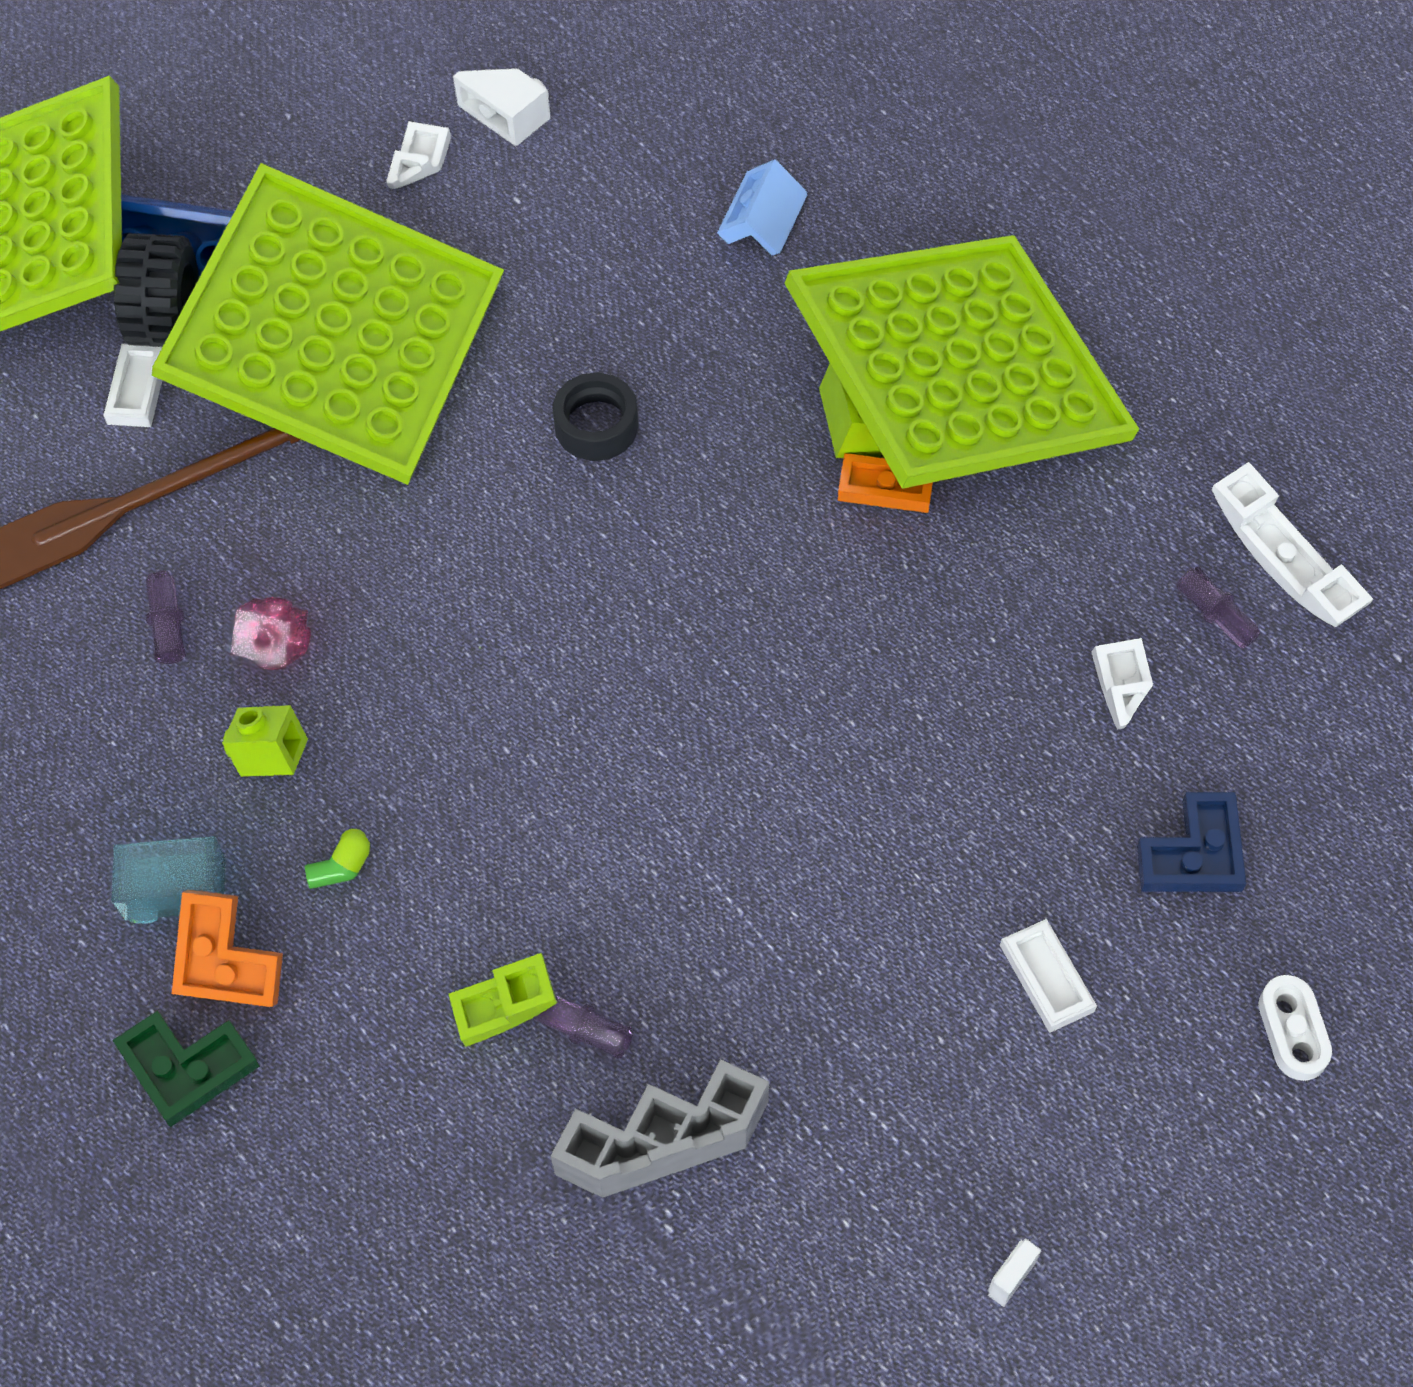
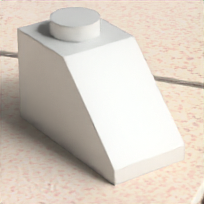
(504, 101)

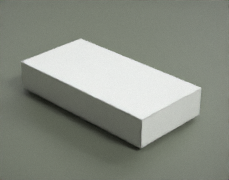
(133, 389)
(1048, 975)

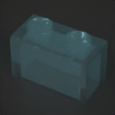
(154, 874)

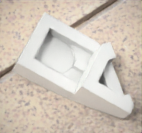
(420, 154)
(1123, 677)

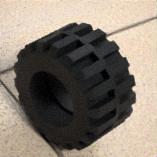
(153, 286)

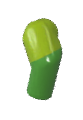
(344, 863)

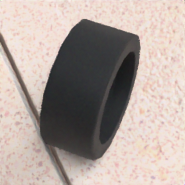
(588, 389)

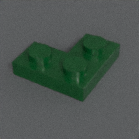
(181, 1078)

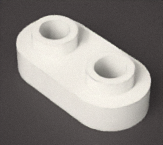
(1295, 1030)

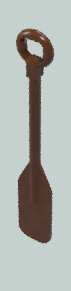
(74, 525)

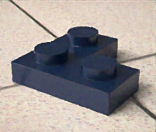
(1204, 859)

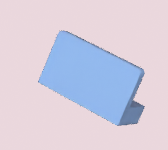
(764, 207)

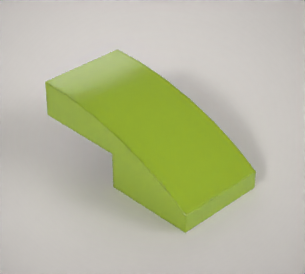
(503, 1002)

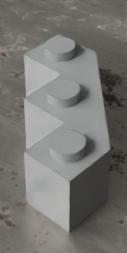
(662, 1134)

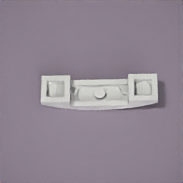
(1284, 552)

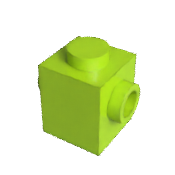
(265, 741)

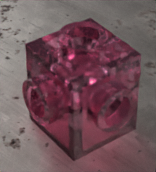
(270, 632)

